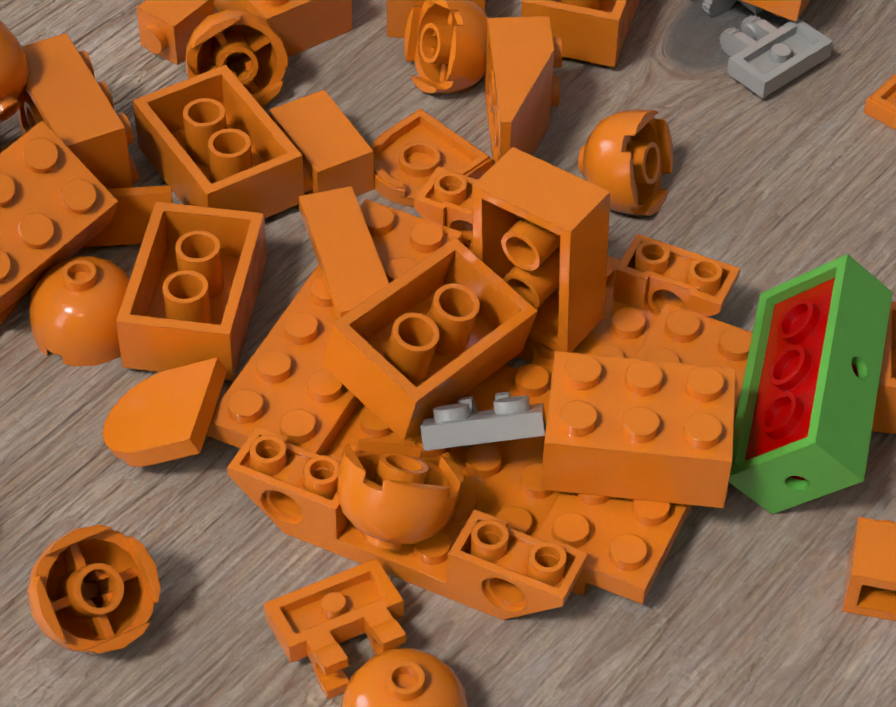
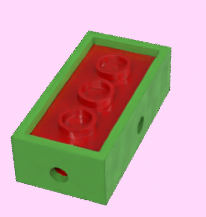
(810, 386)

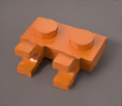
(334, 611)

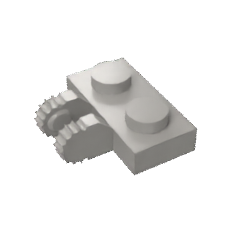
(772, 56)
(465, 425)

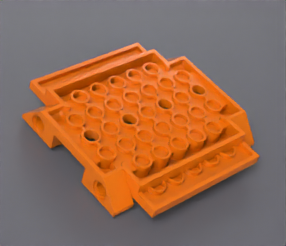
(508, 540)

